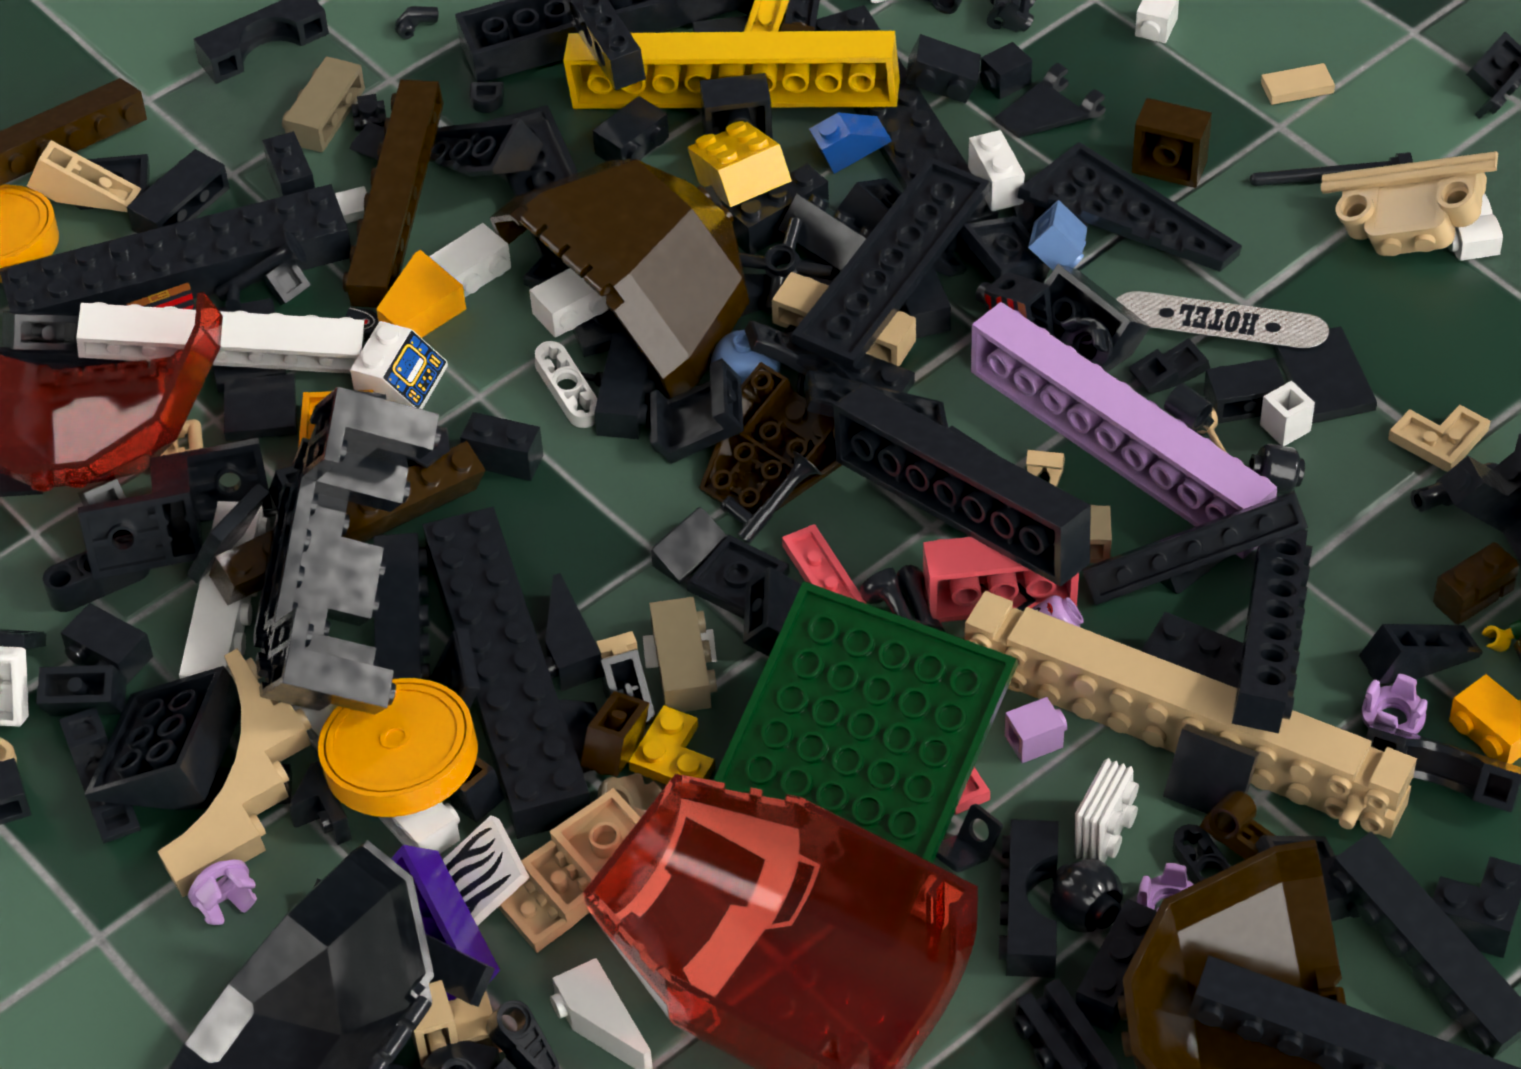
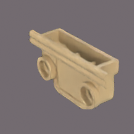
(1411, 203)

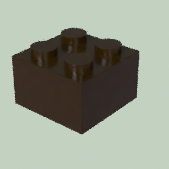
(1171, 142)

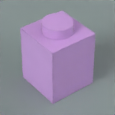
(1035, 729)

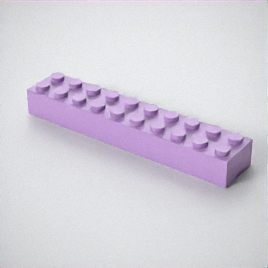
(1112, 420)

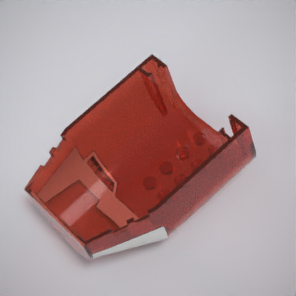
(784, 928)

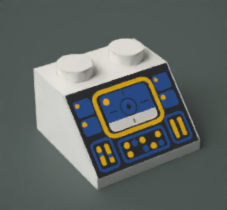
(398, 365)

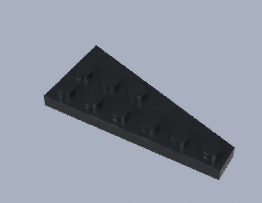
(1126, 206)

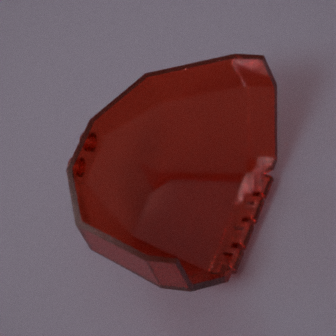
(101, 421)

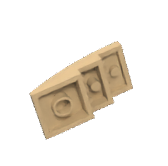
(565, 867)

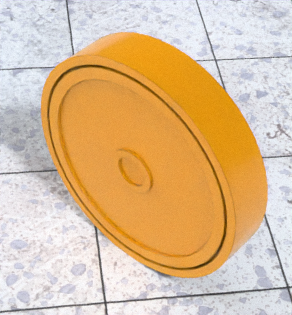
(26, 225)
(401, 756)

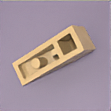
(77, 181)

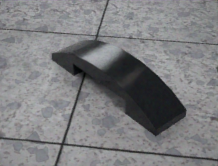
(87, 744)

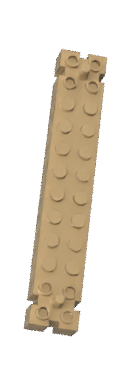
(1156, 699)

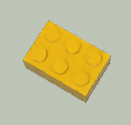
(739, 163)

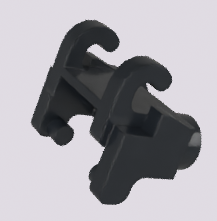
(1013, 12)

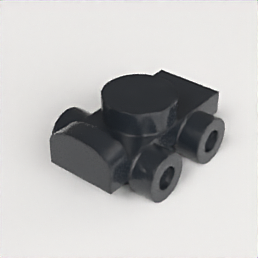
(367, 111)

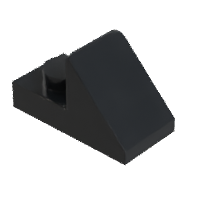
(316, 801)

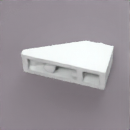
(598, 1013)

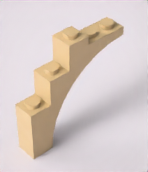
(255, 783)

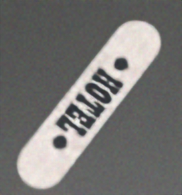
(1226, 319)

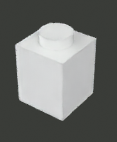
(1156, 19)
(1287, 413)

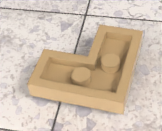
(1440, 444)

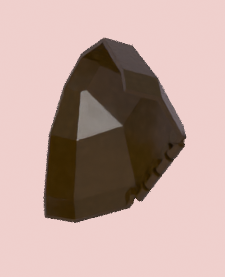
(652, 250)
(1256, 915)

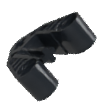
(523, 1048)

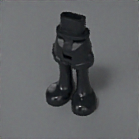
(895, 588)

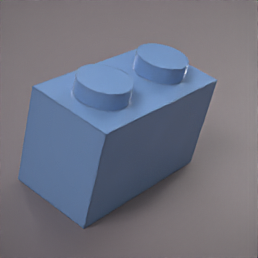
(1058, 237)

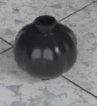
(1086, 890)

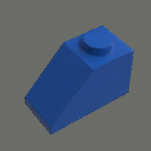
(848, 138)

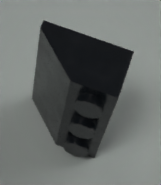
(1078, 296)

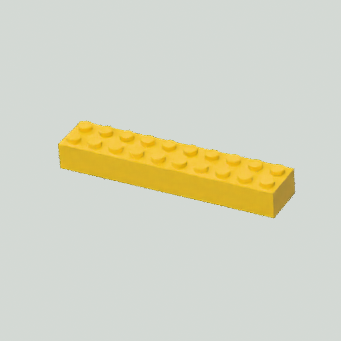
(798, 66)

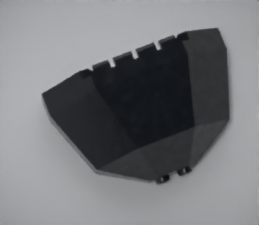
(329, 983)

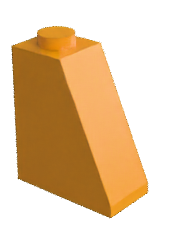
(422, 297)

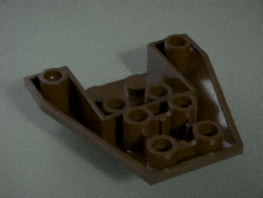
(762, 456)

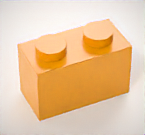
(1489, 718)

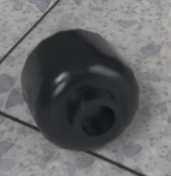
(1280, 465)

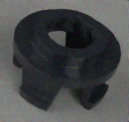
(1078, 329)

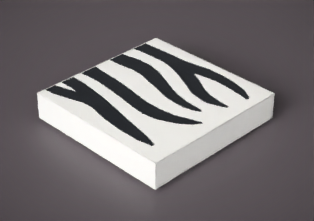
(486, 868)

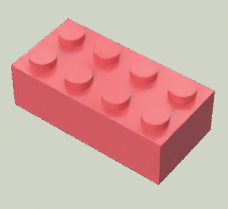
(959, 566)

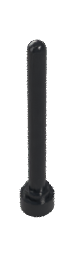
(1316, 173)

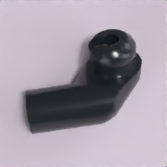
(412, 16)

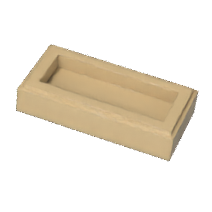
(1297, 83)

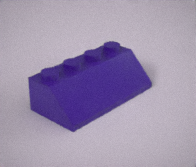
(442, 906)

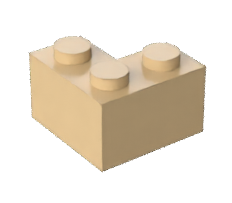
(451, 1023)

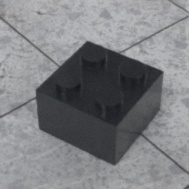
(736, 100)

